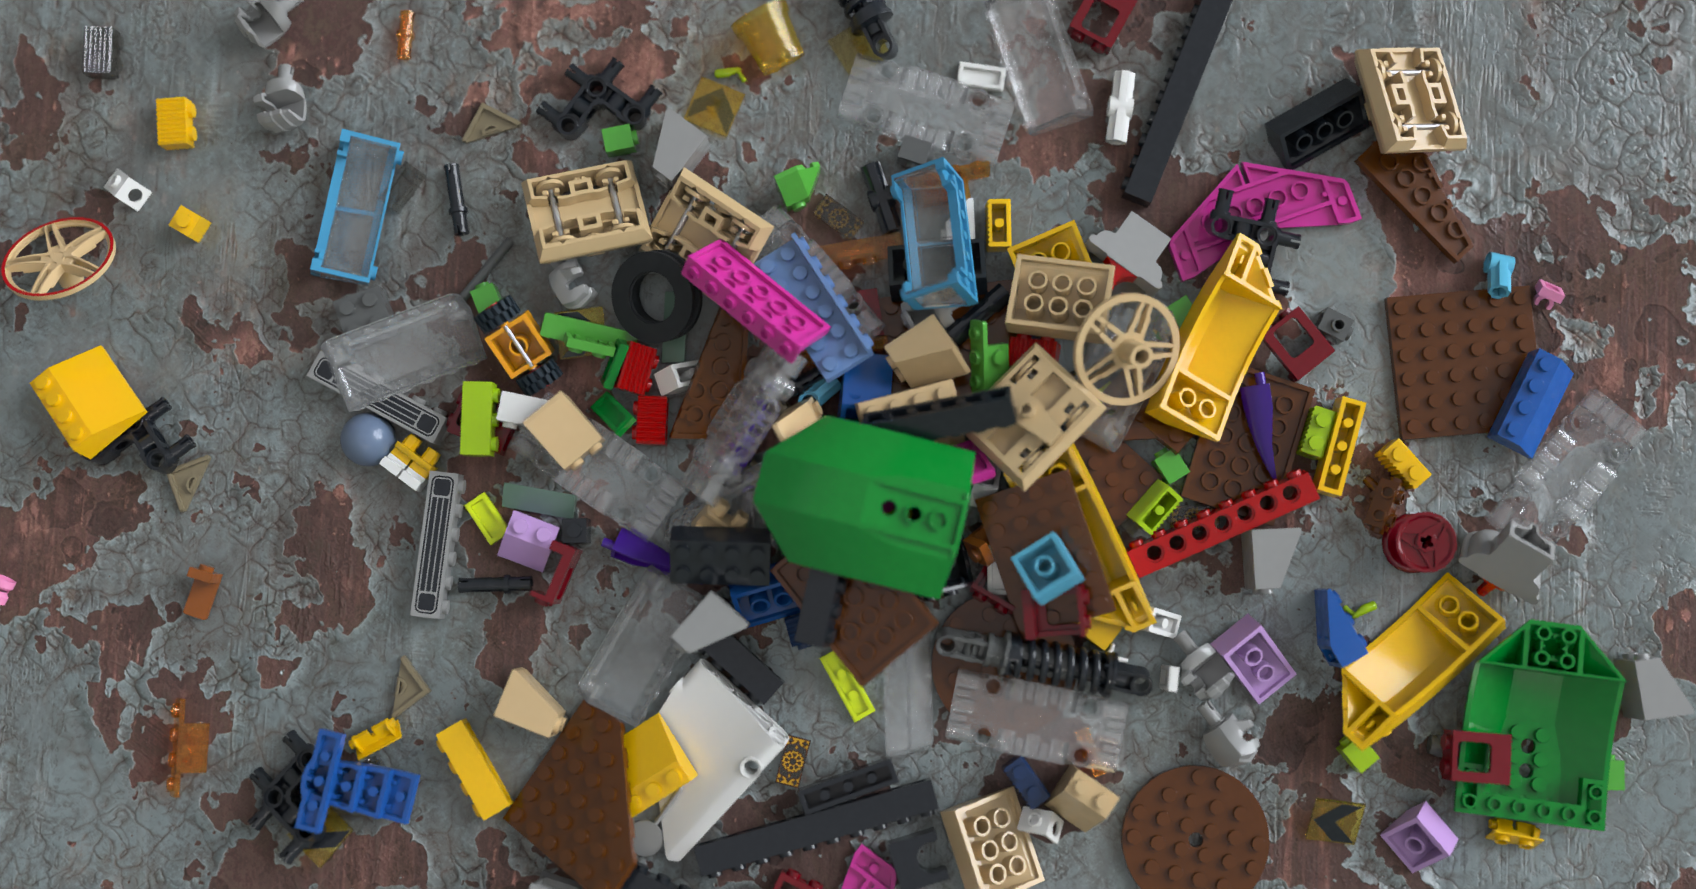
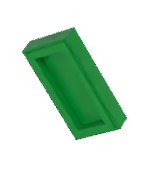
(614, 364)
(613, 414)

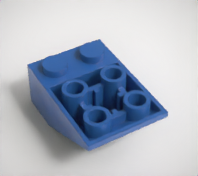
(864, 382)
(1335, 630)

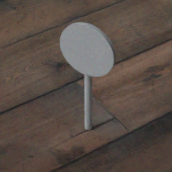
(648, 834)

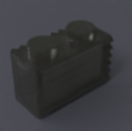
(102, 52)

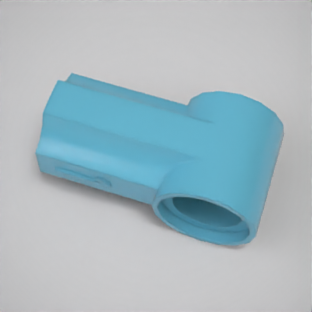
(1499, 274)
(822, 391)

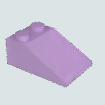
(1253, 658)

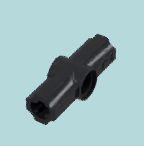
(880, 198)

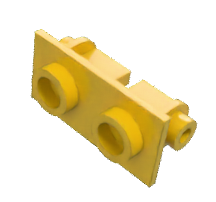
(383, 735)
(1525, 835)

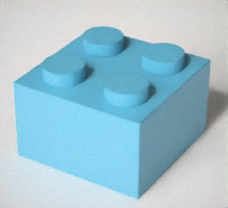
(1047, 568)

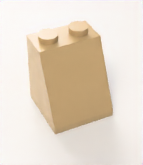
(925, 355)
(564, 431)
(530, 705)
(1081, 799)

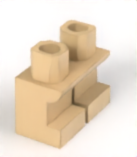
(717, 516)

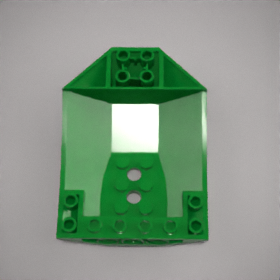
(827, 493)
(1563, 696)

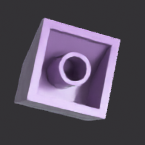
(528, 540)
(1420, 837)

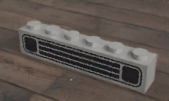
(398, 408)
(437, 545)

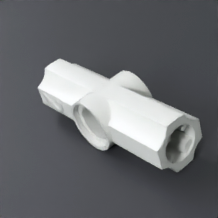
(1120, 107)

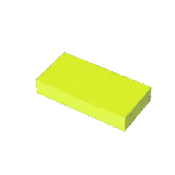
(487, 518)

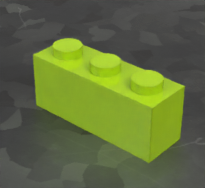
(479, 419)

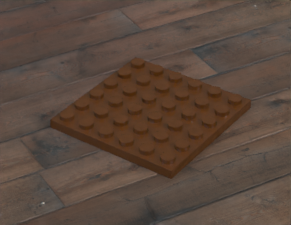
(1456, 358)

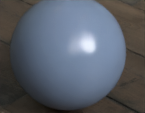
(367, 439)

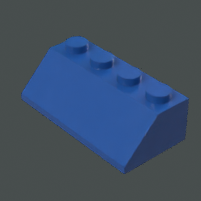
(1531, 402)
(763, 603)

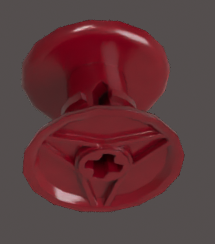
(1420, 543)

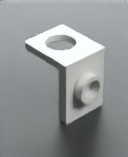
(120, 186)
(1040, 823)

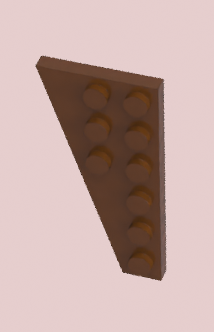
(1418, 192)
(715, 375)

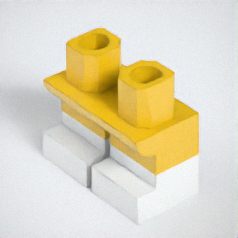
(409, 465)

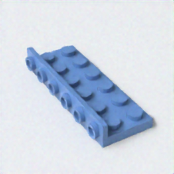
(801, 277)

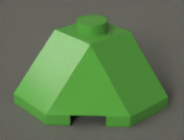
(797, 185)

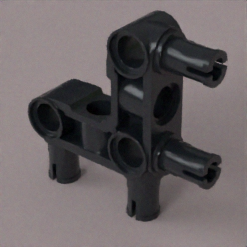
(586, 104)
(1251, 228)
(148, 442)
(289, 786)

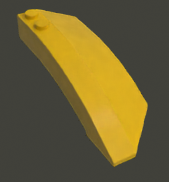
(1218, 343)
(1128, 595)
(1415, 659)

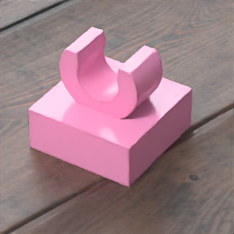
(1548, 291)

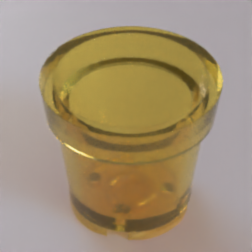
(769, 36)

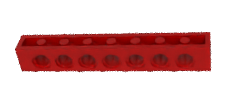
(1303, 494)

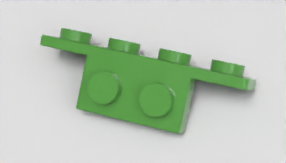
(583, 335)
(987, 360)

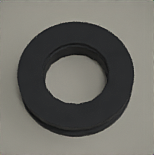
(628, 304)

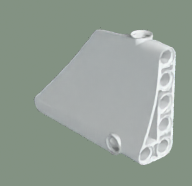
(718, 735)

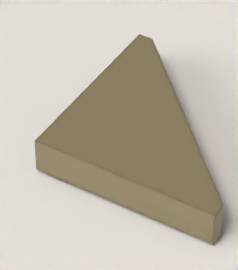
(488, 123)
(186, 479)
(409, 687)

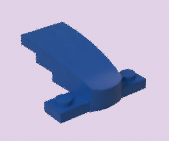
(351, 786)

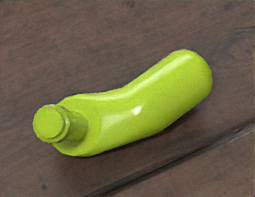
(727, 72)
(1362, 610)

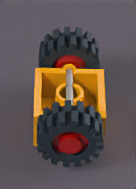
(519, 345)

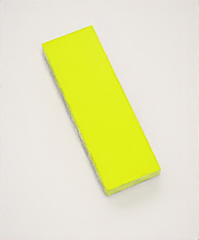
(850, 691)

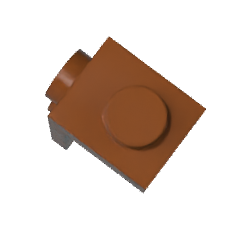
(978, 548)
(202, 591)

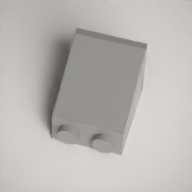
(678, 147)
(1267, 557)
(708, 624)
(1649, 688)

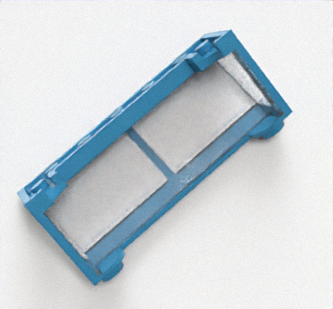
(355, 208)
(935, 237)

